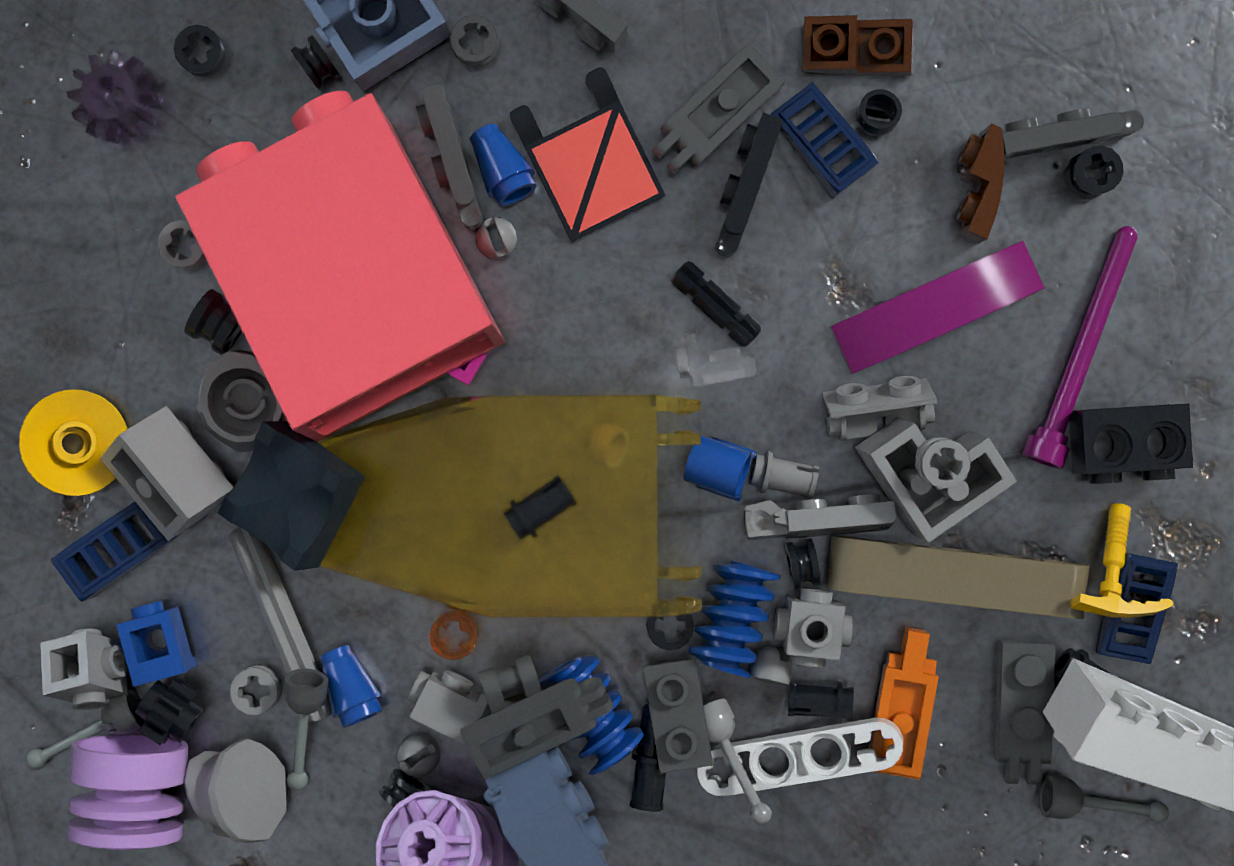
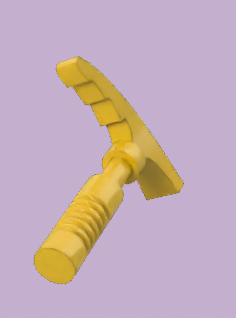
(1110, 602)

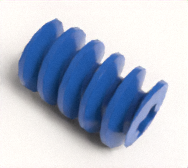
(733, 617)
(608, 738)

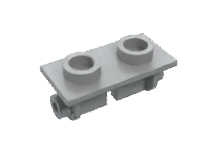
(856, 406)

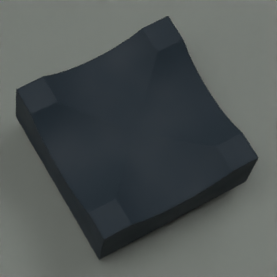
(292, 495)

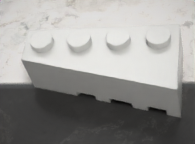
(1142, 736)

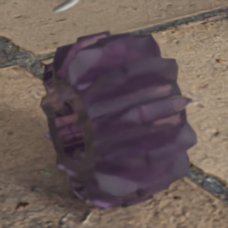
(100, 82)

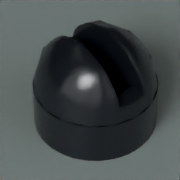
(880, 105)

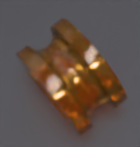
(441, 645)

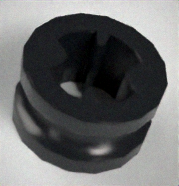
(184, 46)
(315, 62)
(802, 563)
(658, 638)
(401, 787)

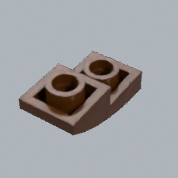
(858, 46)
(984, 170)

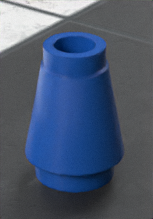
(502, 167)
(350, 689)

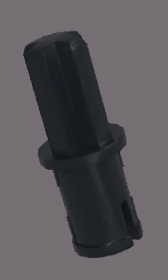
(648, 782)

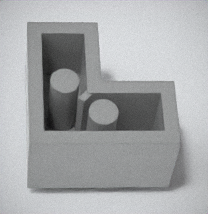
(922, 506)

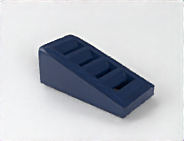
(852, 143)
(77, 577)
(1161, 588)

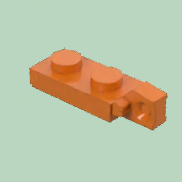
(907, 700)

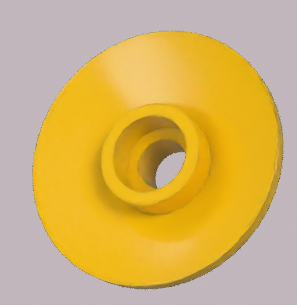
(75, 413)

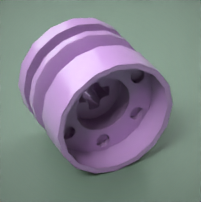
(127, 801)
(442, 831)

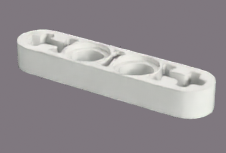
(801, 763)

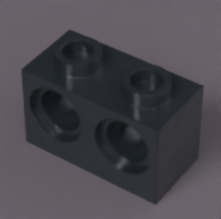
(1130, 432)

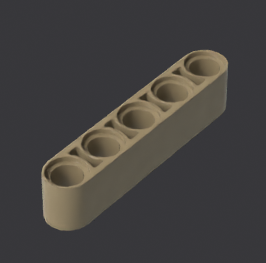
(955, 576)

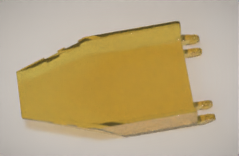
(446, 474)

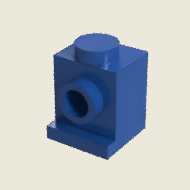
(143, 657)

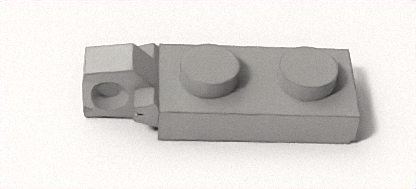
(814, 518)

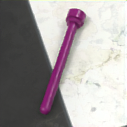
(1049, 442)

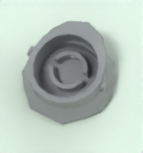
(237, 400)
(238, 791)

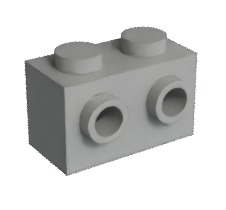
(166, 472)

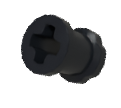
(1094, 157)

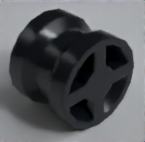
(214, 322)

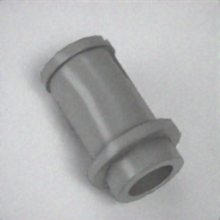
(783, 475)

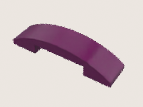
(937, 307)

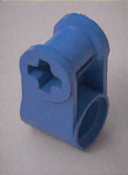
(719, 467)

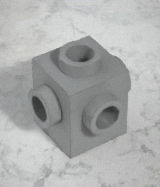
(802, 610)
(83, 669)

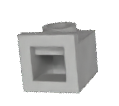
(446, 703)

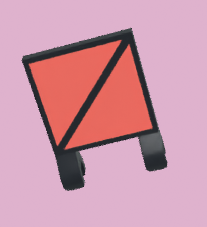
(593, 165)

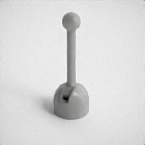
(720, 728)

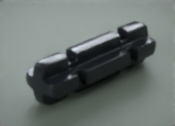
(716, 304)

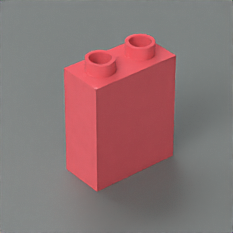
(337, 265)

